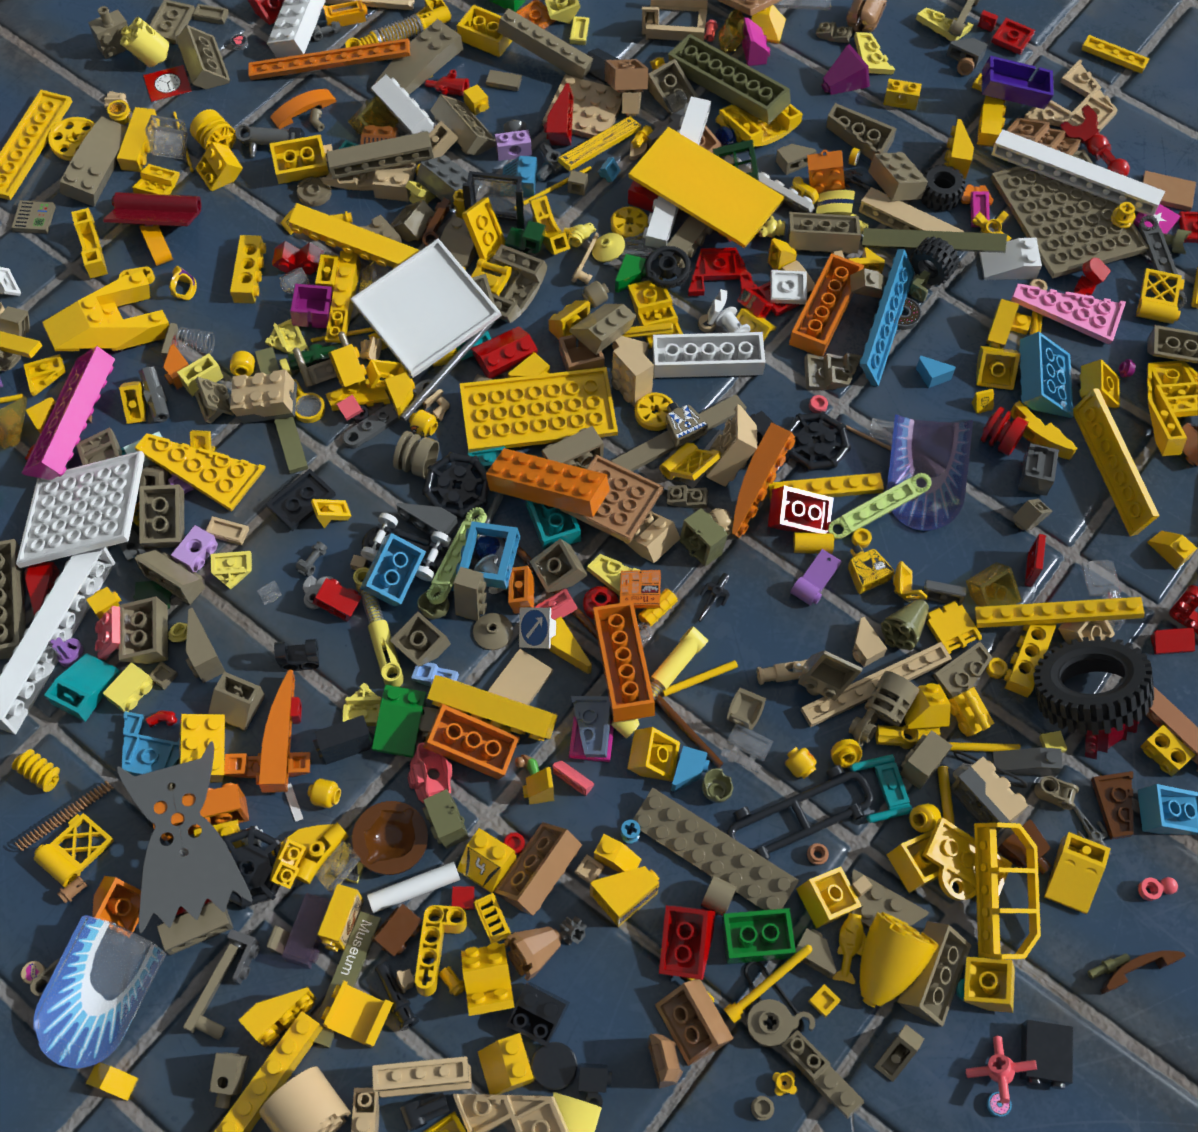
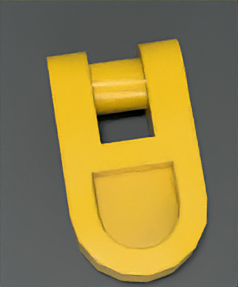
(804, 189)

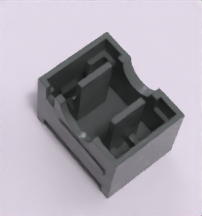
(1038, 469)

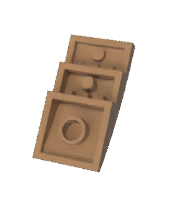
(1041, 133)

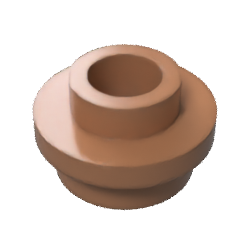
(817, 848)

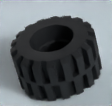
(943, 188)
(936, 258)

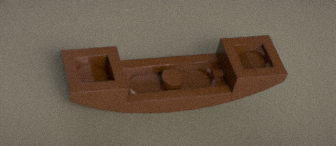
(1162, 959)

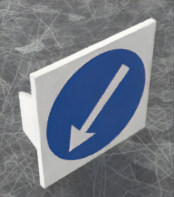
(536, 627)

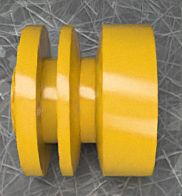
(212, 127)

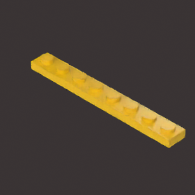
(1059, 612)

